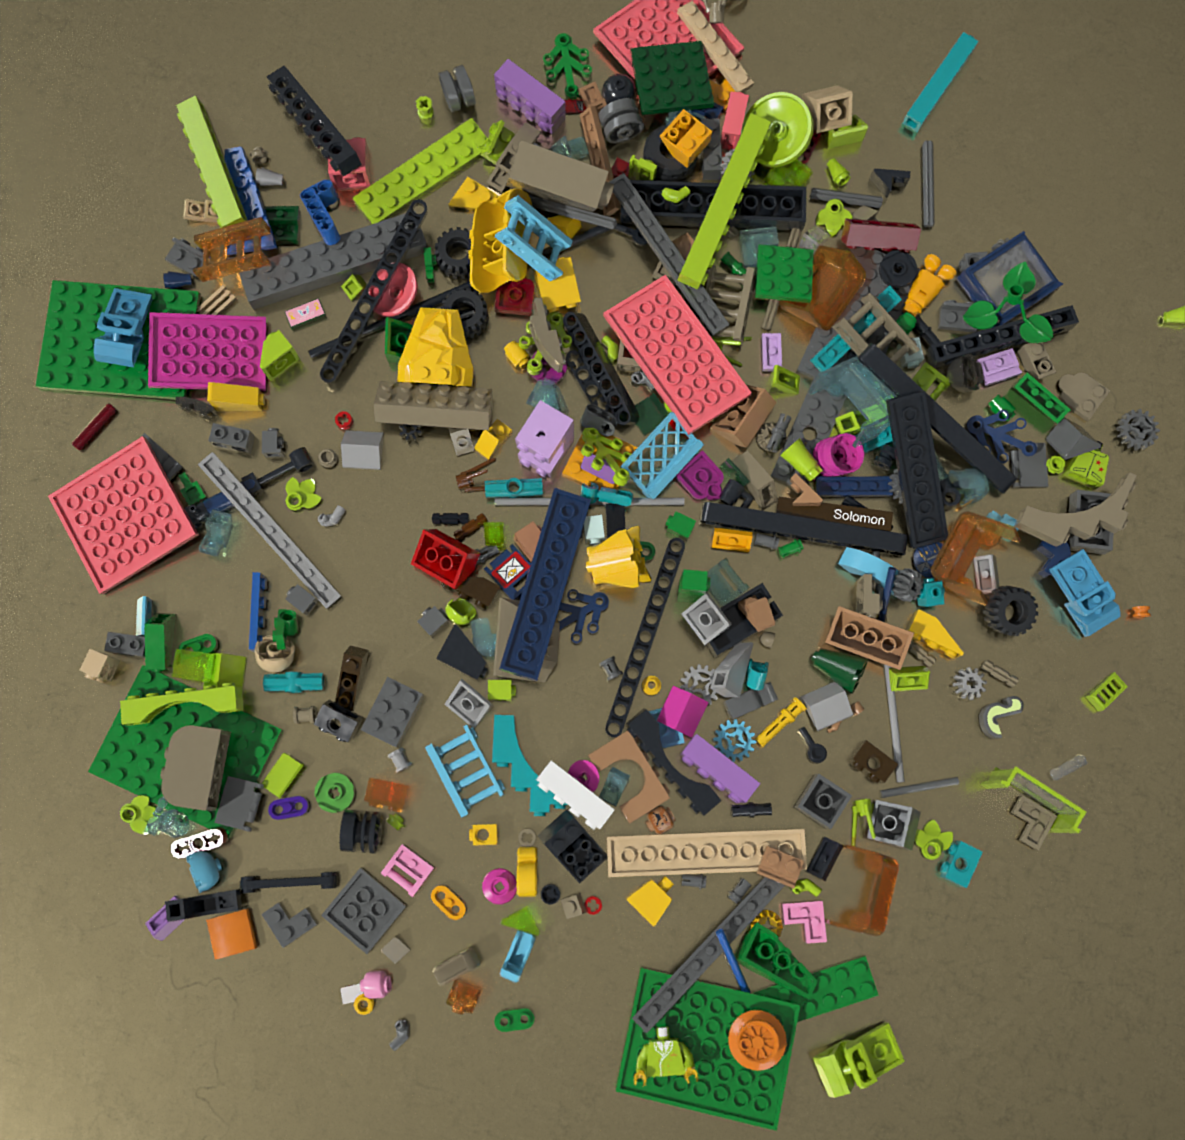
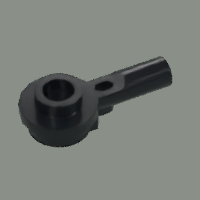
(636, 235)
(816, 752)

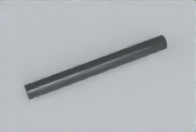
(919, 787)

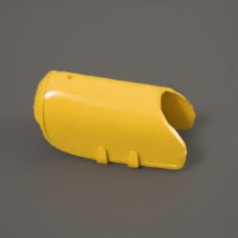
(489, 258)

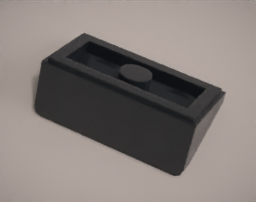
(614, 519)

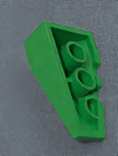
(769, 958)

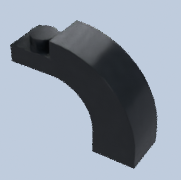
(203, 905)

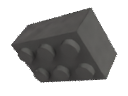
(1103, 540)
(393, 712)

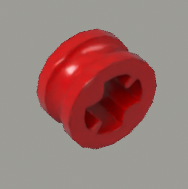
(341, 415)
(588, 909)

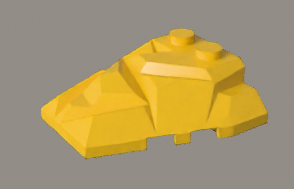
(436, 350)

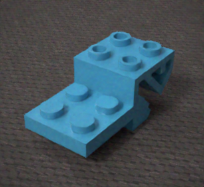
(122, 327)
(1087, 594)

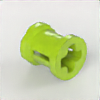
(425, 108)

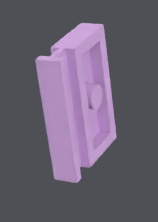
(999, 366)

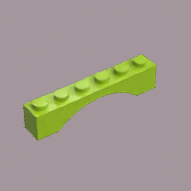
(143, 710)

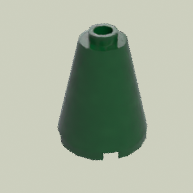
(840, 667)

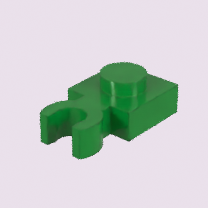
(430, 261)

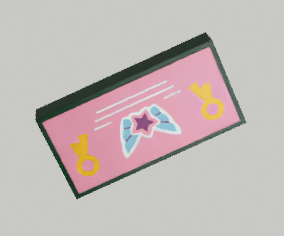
(305, 313)

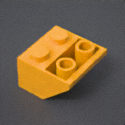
(686, 138)

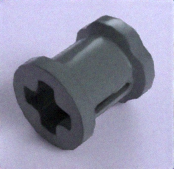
(605, 664)

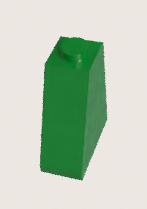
(159, 641)

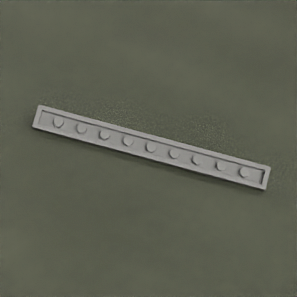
(269, 530)

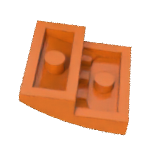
(231, 934)

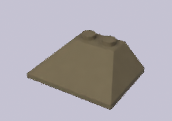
(506, 616)

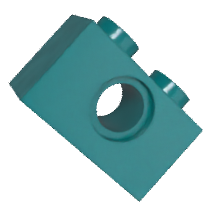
(970, 860)

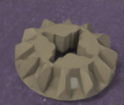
(763, 433)

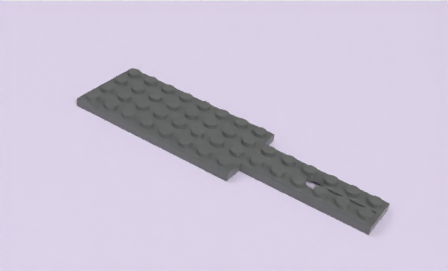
(822, 408)

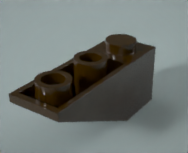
(477, 589)
(351, 676)

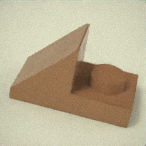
(808, 496)
(757, 612)

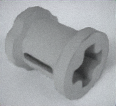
(399, 760)

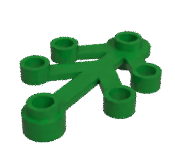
(567, 62)

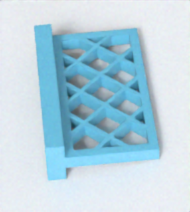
(670, 468)

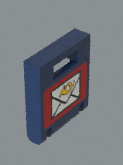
(508, 571)

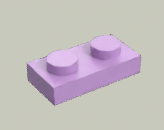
(771, 351)

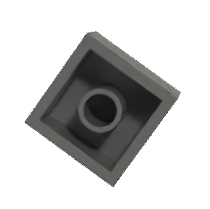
(823, 801)

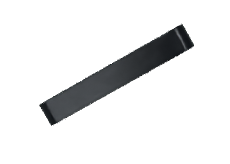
(608, 372)

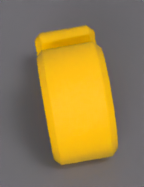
(527, 871)

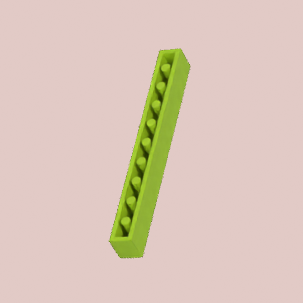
(724, 200)

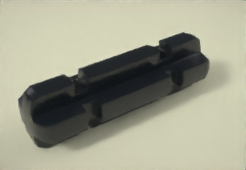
(450, 518)

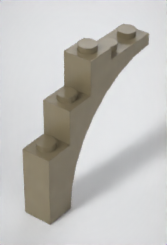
(1084, 524)

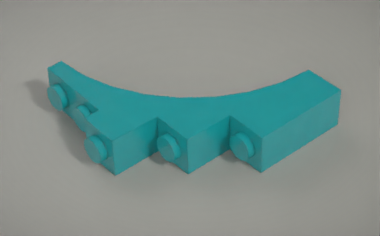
(507, 751)

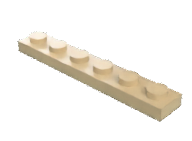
(715, 47)

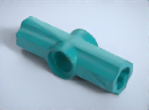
(500, 488)
(294, 682)

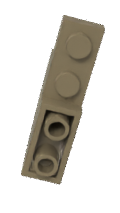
(500, 174)
(545, 338)

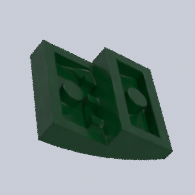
(284, 223)

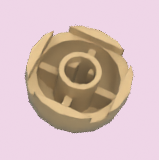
(272, 659)

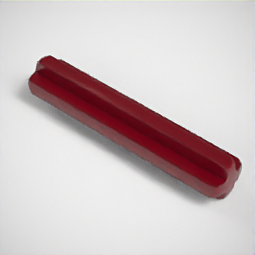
(94, 426)

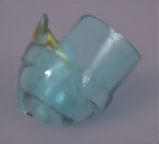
(973, 484)
(482, 637)

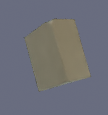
(395, 949)

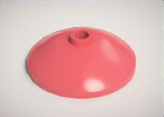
(405, 284)

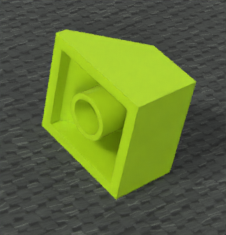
(277, 355)

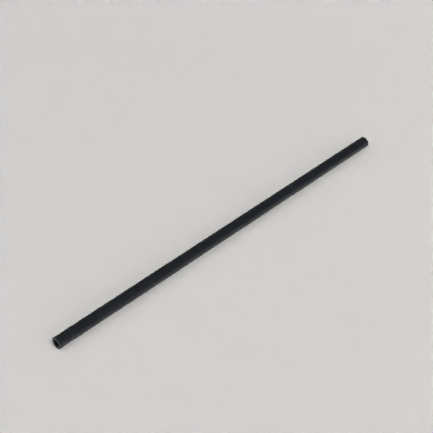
(436, 300)

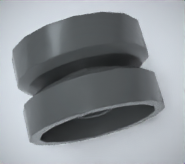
(457, 88)
(621, 120)

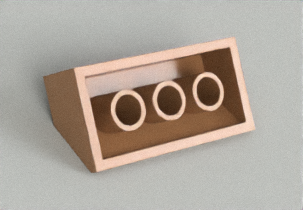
(869, 638)

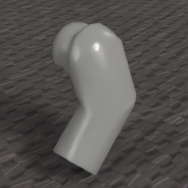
(331, 519)

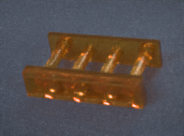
(230, 235)

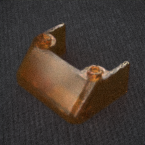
(961, 547)
(886, 873)

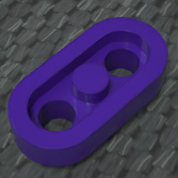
(289, 807)

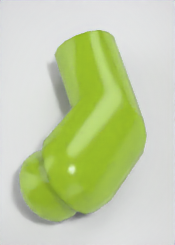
(674, 195)
(613, 348)
(806, 885)

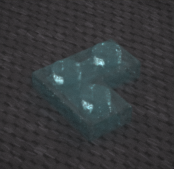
(749, 242)

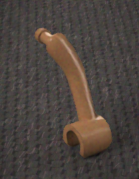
(856, 709)

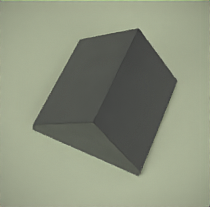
(1071, 439)

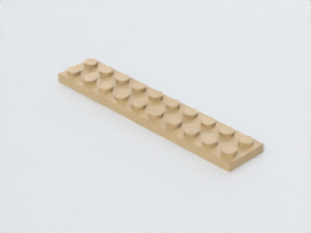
(699, 852)

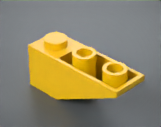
(933, 633)

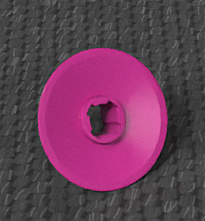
(586, 768)
(509, 882)

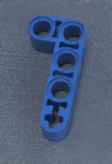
(316, 200)

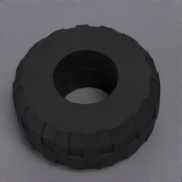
(667, 168)

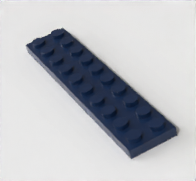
(545, 585)

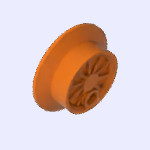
(757, 1040)

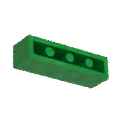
(692, 585)

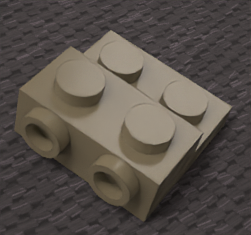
(867, 603)

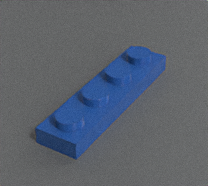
(258, 602)

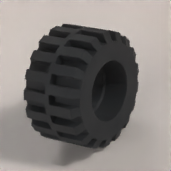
(448, 242)
(471, 299)
(1024, 612)

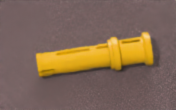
(787, 716)

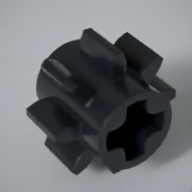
(413, 434)

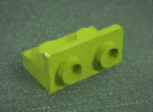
(496, 142)

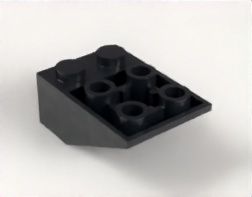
(572, 846)

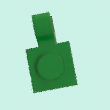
(193, 491)

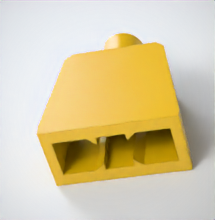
(651, 899)

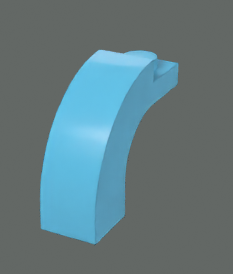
(863, 563)

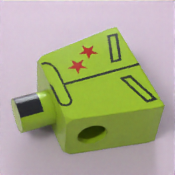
(1089, 468)

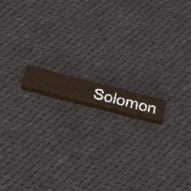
(839, 514)

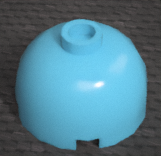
(204, 870)

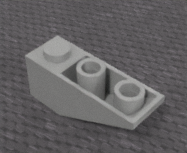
(731, 672)

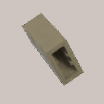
(760, 484)

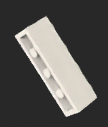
(576, 795)

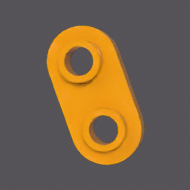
(448, 902)

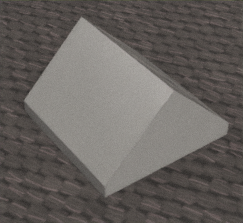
(362, 450)
(706, 619)
(468, 704)
(827, 705)

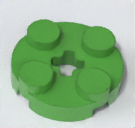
(340, 802)

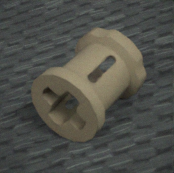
(304, 714)

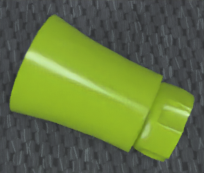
(802, 460)

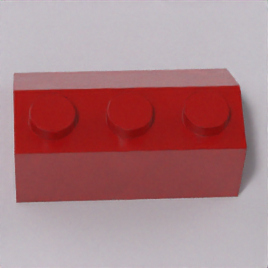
(444, 557)

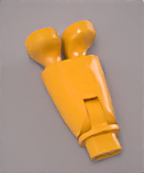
(926, 285)

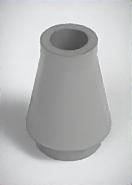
(268, 177)

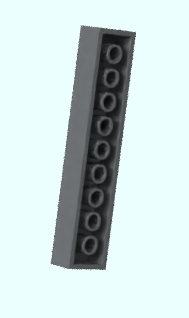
(325, 264)

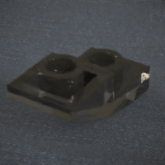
(201, 408)

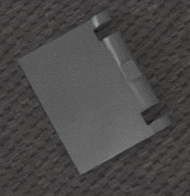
(1030, 469)
(238, 803)

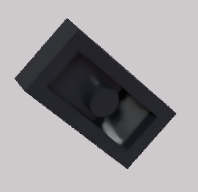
(885, 178)

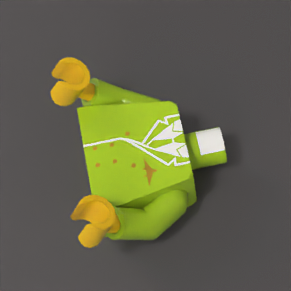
(664, 1058)

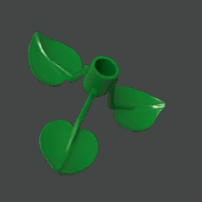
(1017, 282)

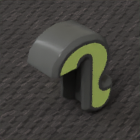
(992, 711)

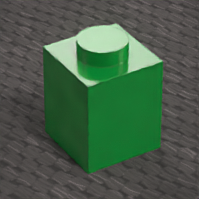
(680, 525)

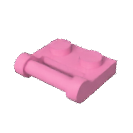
(412, 865)

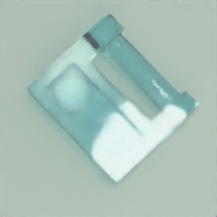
(720, 587)

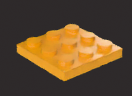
(573, 466)

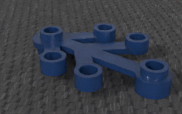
(999, 434)
(579, 613)

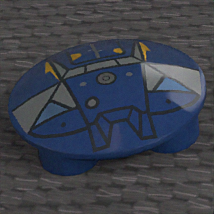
(925, 557)

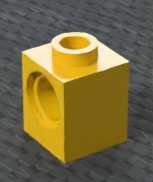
(493, 834)

